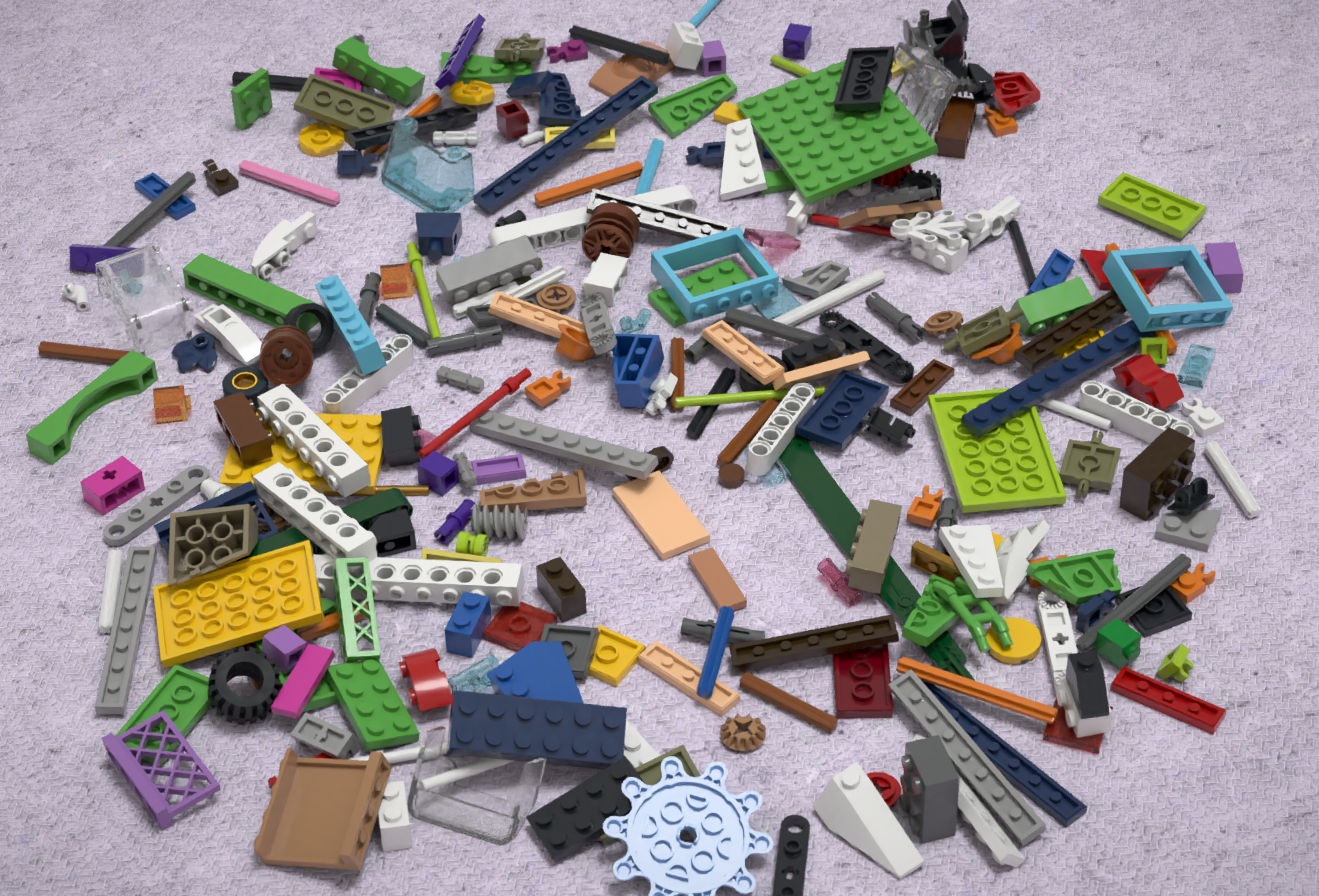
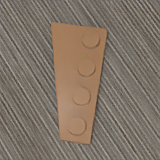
(889, 213)

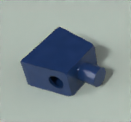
(438, 233)

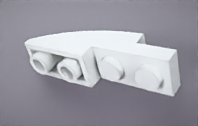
(800, 211)
(280, 242)
(231, 331)
(1014, 557)

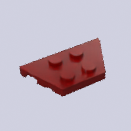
(1014, 92)
(1095, 260)

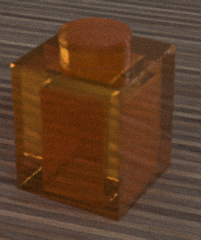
(397, 281)
(171, 404)

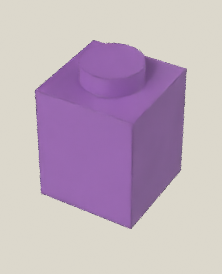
(713, 59)
(283, 647)

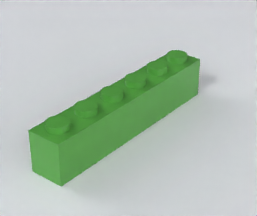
(244, 292)

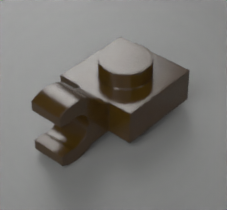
(219, 181)

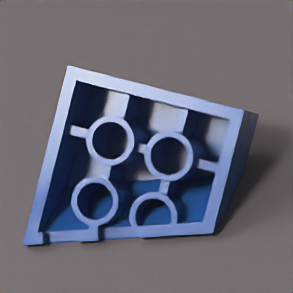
(537, 672)

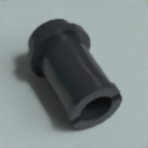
(516, 217)

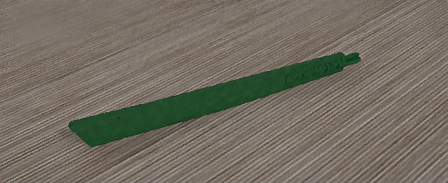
(841, 522)

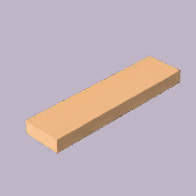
(531, 315)
(743, 352)
(820, 370)
(686, 677)

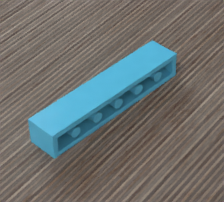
(350, 325)

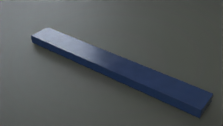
(1014, 766)

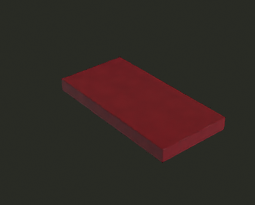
(862, 683)

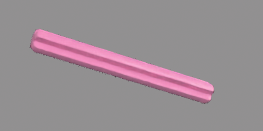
(289, 182)

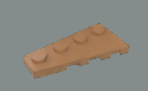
(536, 495)

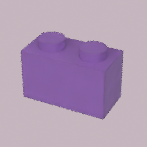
(1224, 265)

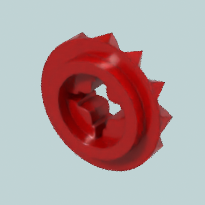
(887, 786)

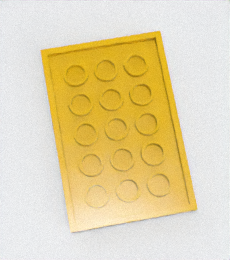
(359, 432)
(237, 604)

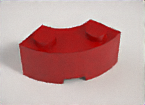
(1148, 382)
(425, 679)

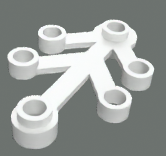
(938, 226)

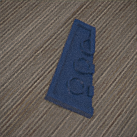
(558, 103)

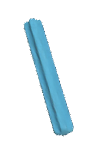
(650, 166)

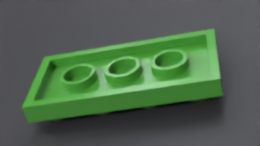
(705, 281)
(183, 699)
(372, 704)

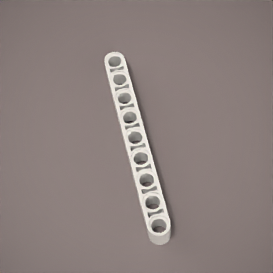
(571, 225)

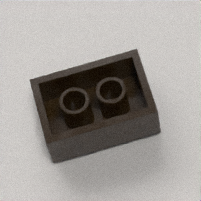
(1157, 474)

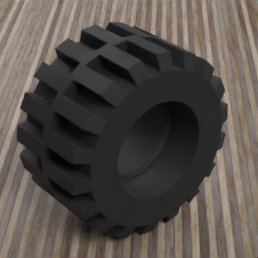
(243, 664)

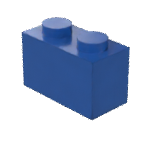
(467, 624)

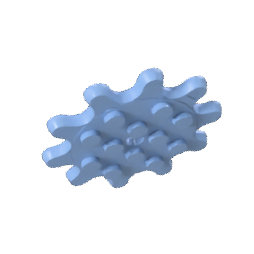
(691, 805)

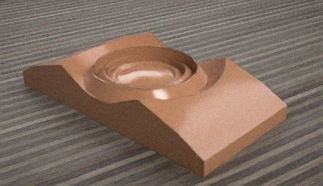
(618, 74)

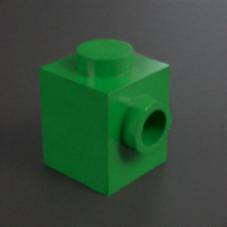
(1118, 643)

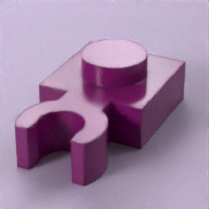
(570, 51)

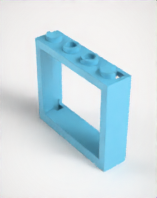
(709, 248)
(1148, 318)

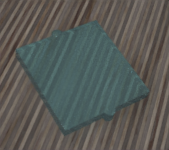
(777, 305)

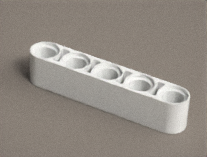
(356, 388)
(1129, 413)
(779, 429)

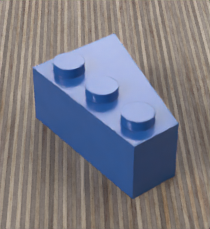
(636, 367)

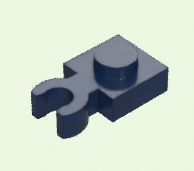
(710, 153)
(351, 162)
(1092, 611)

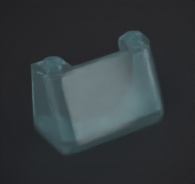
(424, 174)

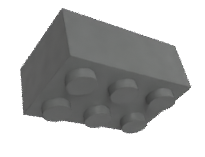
(929, 789)

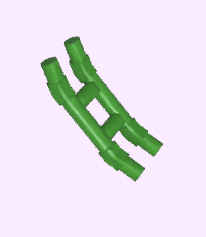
(974, 622)

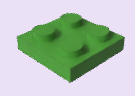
(251, 98)

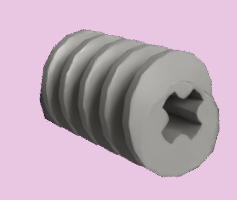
(499, 522)

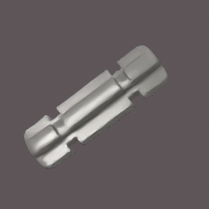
(460, 379)
(465, 470)

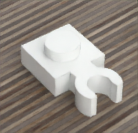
(661, 390)
(1203, 420)

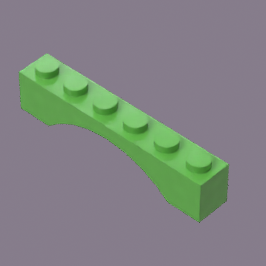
(127, 377)

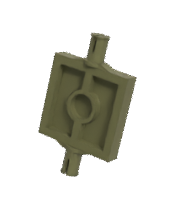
(520, 48)
(983, 330)
(1090, 464)

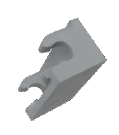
(324, 737)

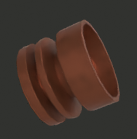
(610, 231)
(284, 369)

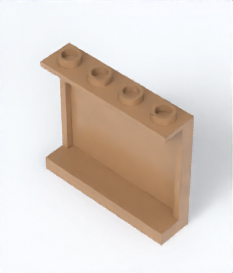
(322, 811)

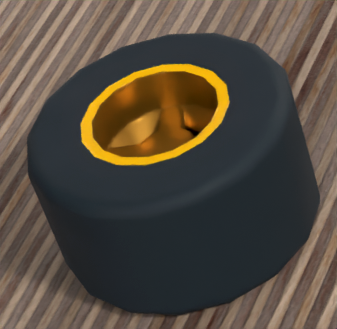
(248, 380)

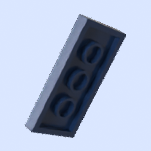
(840, 409)

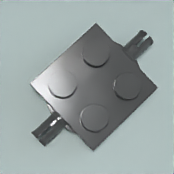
(901, 196)

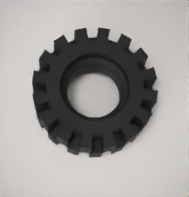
(923, 181)

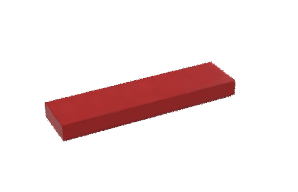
(1168, 700)

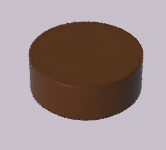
(731, 475)

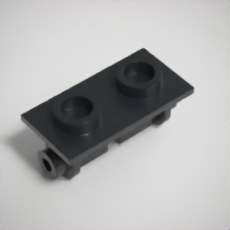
(880, 422)
(1191, 497)

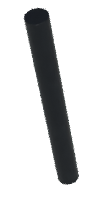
(1022, 252)

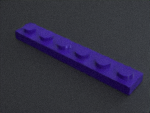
(460, 53)

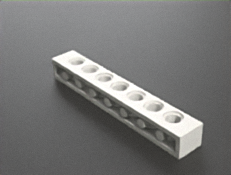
(430, 580)

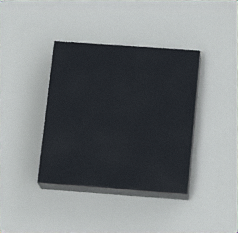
(1159, 613)

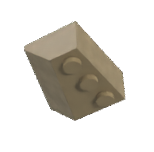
(209, 540)

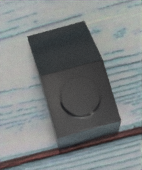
(393, 533)
(1087, 684)

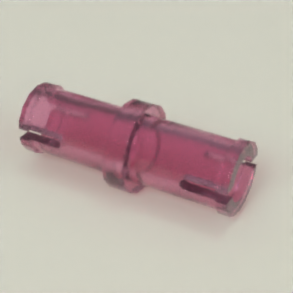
(839, 581)

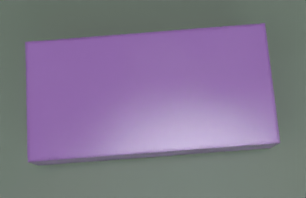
(499, 469)

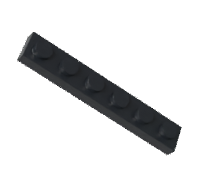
(428, 122)

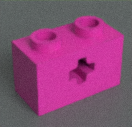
(112, 485)

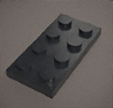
(864, 79)
(580, 813)

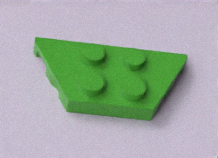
(1078, 576)

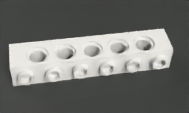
(313, 440)
(314, 514)

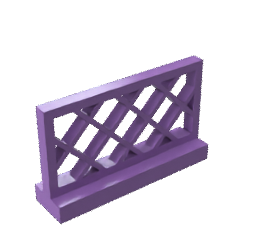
(144, 785)

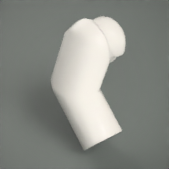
(77, 294)

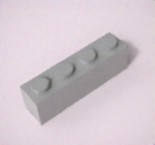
(487, 269)

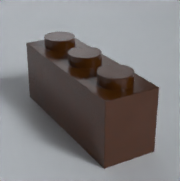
(956, 127)
(244, 428)

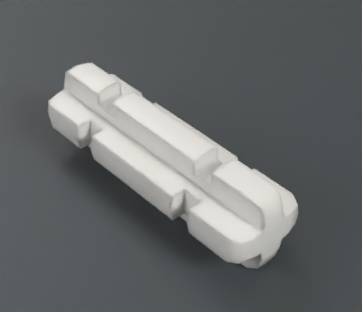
(455, 138)

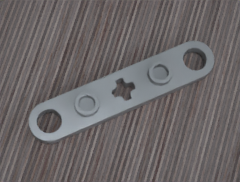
(598, 323)
(144, 515)

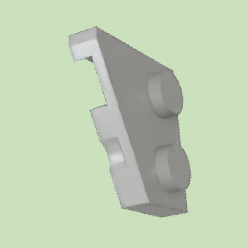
(818, 279)
(1189, 530)

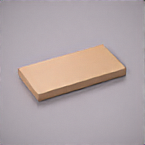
(661, 515)

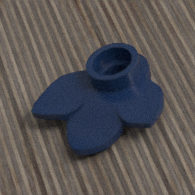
(192, 353)

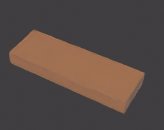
(717, 579)

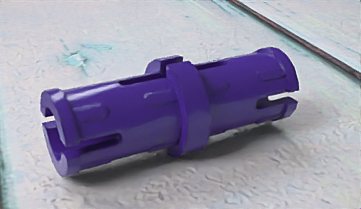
(454, 522)

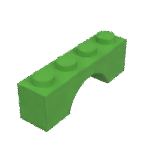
(399, 83)

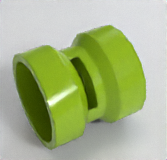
(472, 544)

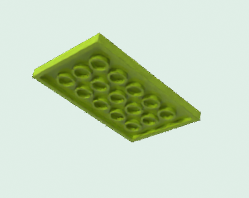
(1000, 468)

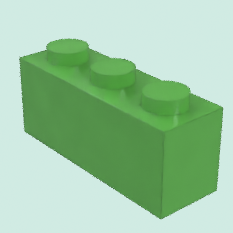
(1052, 305)

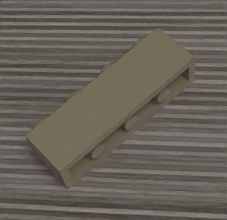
(873, 546)

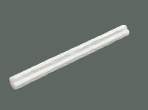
(832, 298)

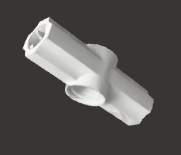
(994, 221)

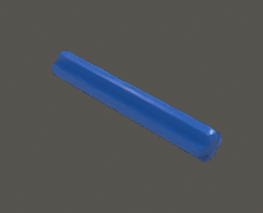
(715, 652)

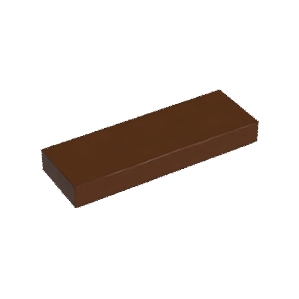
(925, 383)

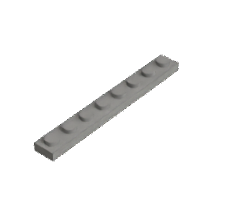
(565, 444)
(126, 631)
(968, 758)

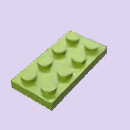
(1152, 205)

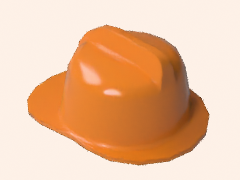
(574, 344)
(1002, 351)

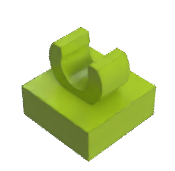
(1156, 348)
(1175, 663)

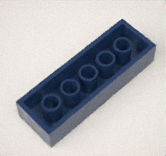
(534, 729)

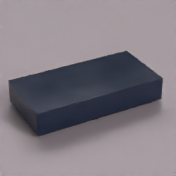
(529, 84)

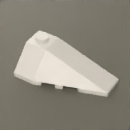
(859, 814)

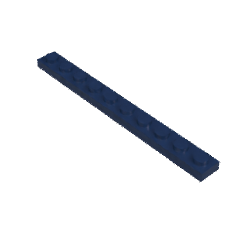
(565, 145)
(1053, 379)

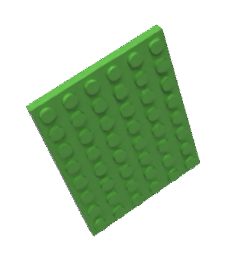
(832, 149)

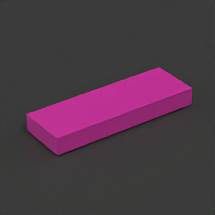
(302, 681)

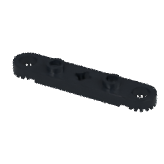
(881, 356)
(792, 857)

